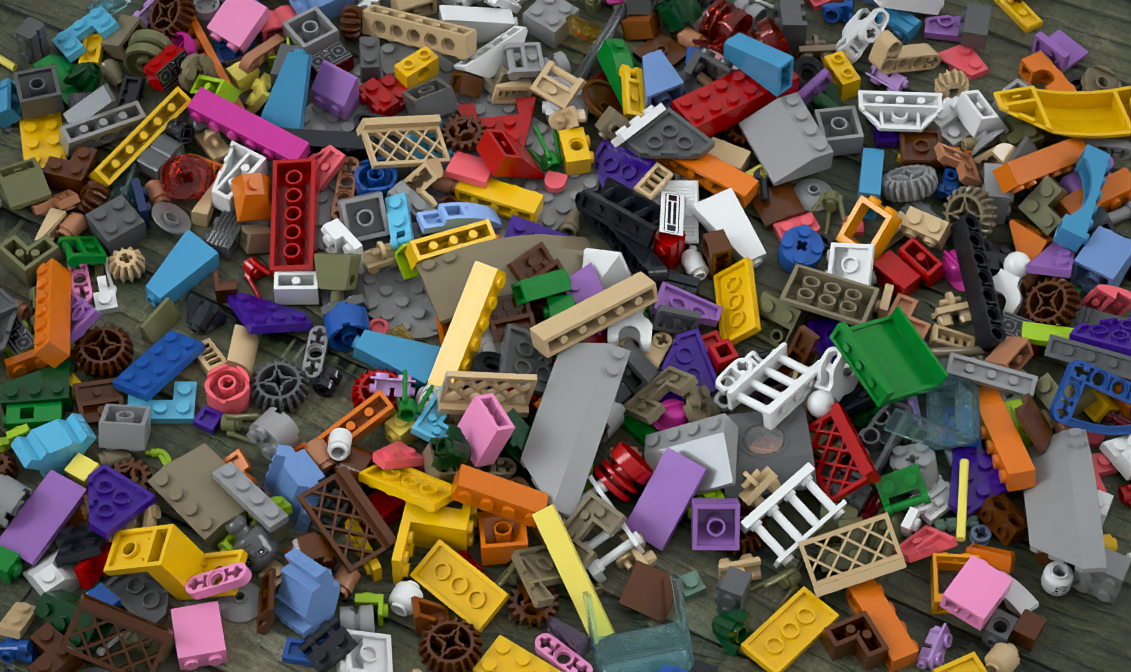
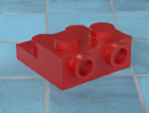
(383, 95)

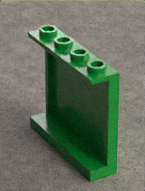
(889, 358)

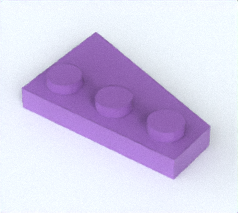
(942, 28)
(1053, 261)
(584, 285)
(678, 298)
(82, 316)

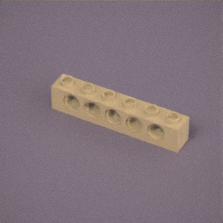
(419, 31)

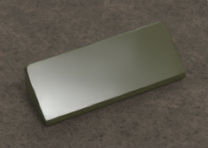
(880, 527)

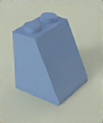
(660, 80)
(1102, 260)

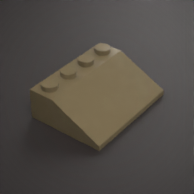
(829, 295)
(196, 496)

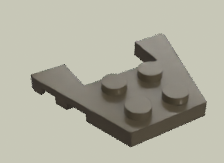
(538, 571)

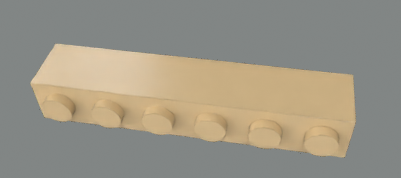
(593, 314)

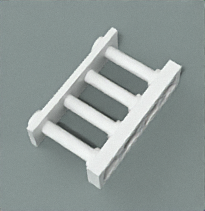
(784, 401)
(787, 493)
(598, 565)

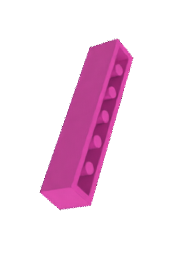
(246, 127)

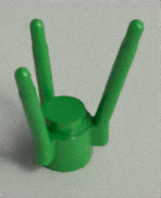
(550, 160)
(408, 407)

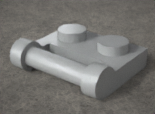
(530, 56)

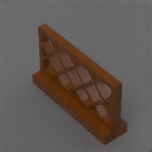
(366, 513)
(119, 618)

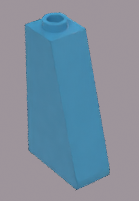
(761, 62)
(289, 94)
(870, 177)
(182, 269)
(396, 354)

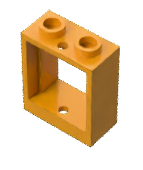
(885, 232)
(944, 562)

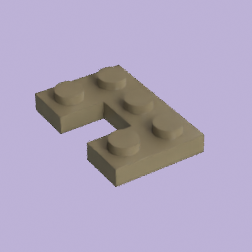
(646, 404)
(589, 513)

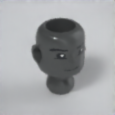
(255, 541)

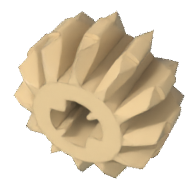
(951, 83)
(127, 264)

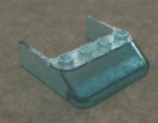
(950, 417)
(646, 647)

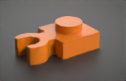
(241, 462)

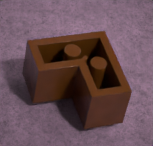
(71, 173)
(858, 636)
(51, 658)

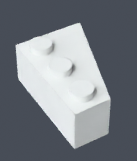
(237, 162)

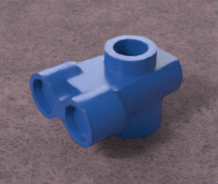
(843, 11)
(948, 183)
(18, 650)

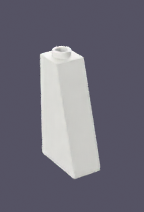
(920, 6)
(487, 21)
(726, 213)

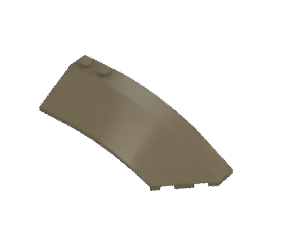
(448, 273)

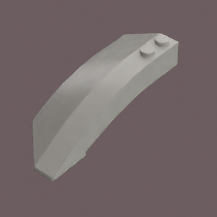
(572, 420)
(1065, 503)

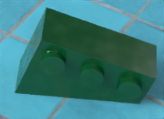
(41, 387)
(515, 445)
(58, 609)

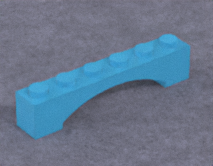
(1073, 228)

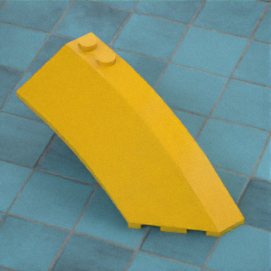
(1071, 112)

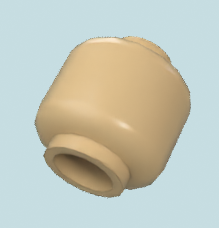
(1002, 658)

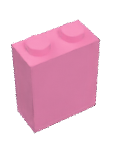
(238, 23)
(485, 429)
(976, 592)
(199, 635)

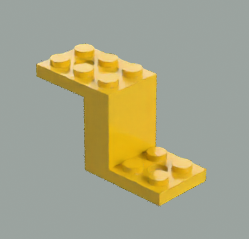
(425, 528)
(167, 557)

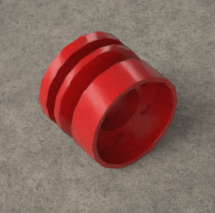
(626, 469)

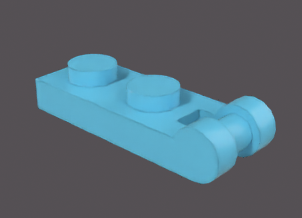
(399, 220)

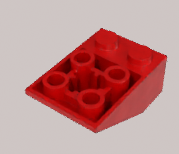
(507, 156)

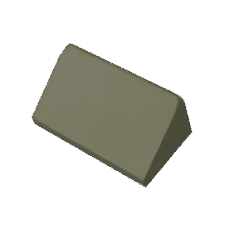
(160, 321)

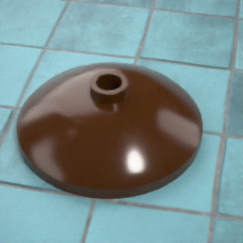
(598, 96)

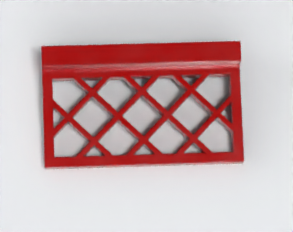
(855, 448)

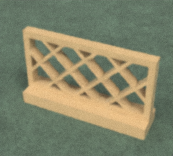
(397, 126)
(455, 401)
(858, 574)

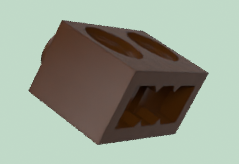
(716, 251)
(1003, 519)

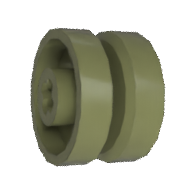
(143, 47)

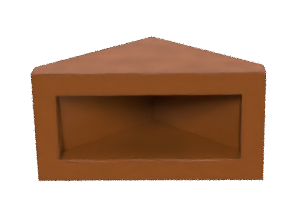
(641, 26)
(426, 612)

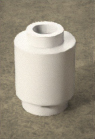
(694, 263)
(339, 444)

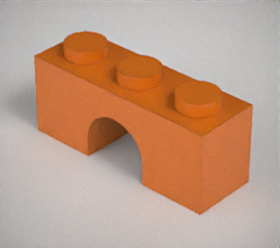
(1040, 69)

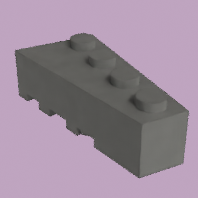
(791, 22)
(878, 441)

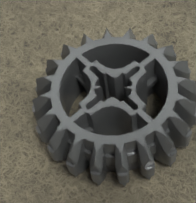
(292, 386)

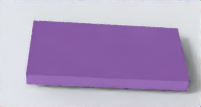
(666, 498)
(43, 517)

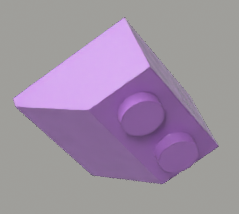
(335, 90)
(715, 523)

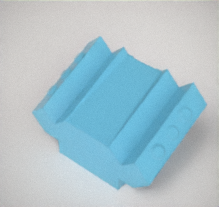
(54, 444)

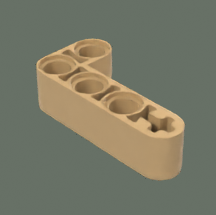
(893, 57)

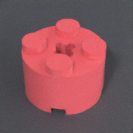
(228, 389)

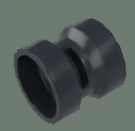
(180, 130)
(326, 383)

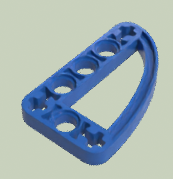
(1078, 382)

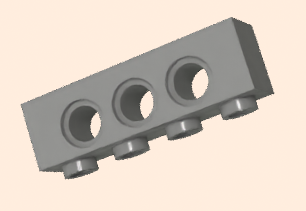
(101, 127)

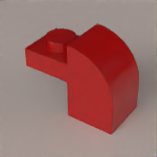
(720, 351)
(91, 569)

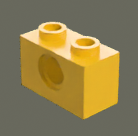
(417, 68)
(842, 74)
(575, 151)

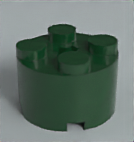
(677, 13)

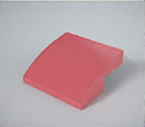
(468, 169)
(1108, 299)

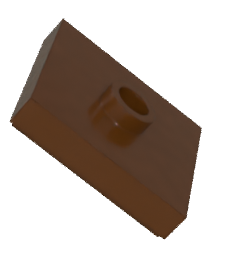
(672, 50)
(919, 148)

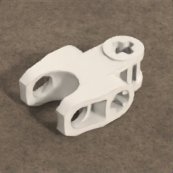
(860, 33)
(733, 374)

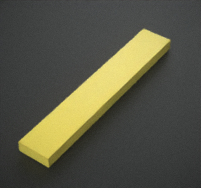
(570, 566)

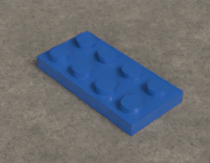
(158, 365)

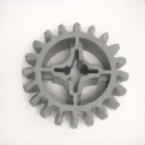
(909, 183)

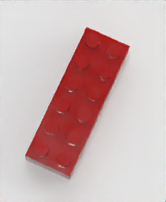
(726, 102)
(294, 215)

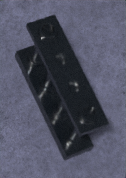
(623, 211)

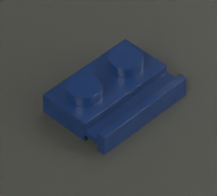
(143, 207)

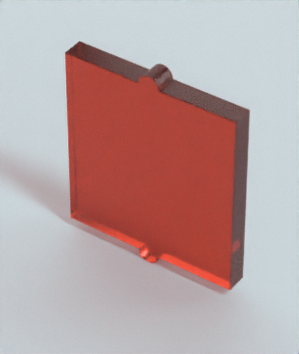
(709, 44)

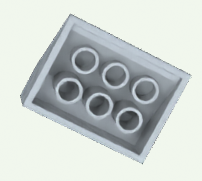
(787, 140)
(707, 442)

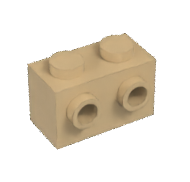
(925, 228)

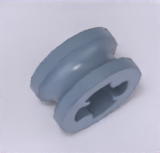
(983, 529)

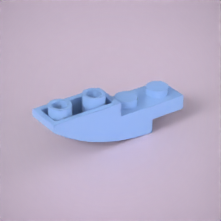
(455, 215)

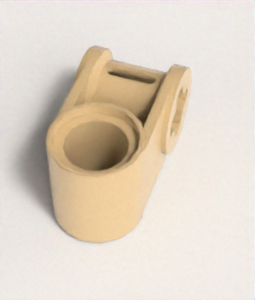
(659, 349)

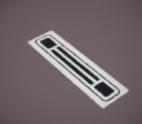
(671, 213)

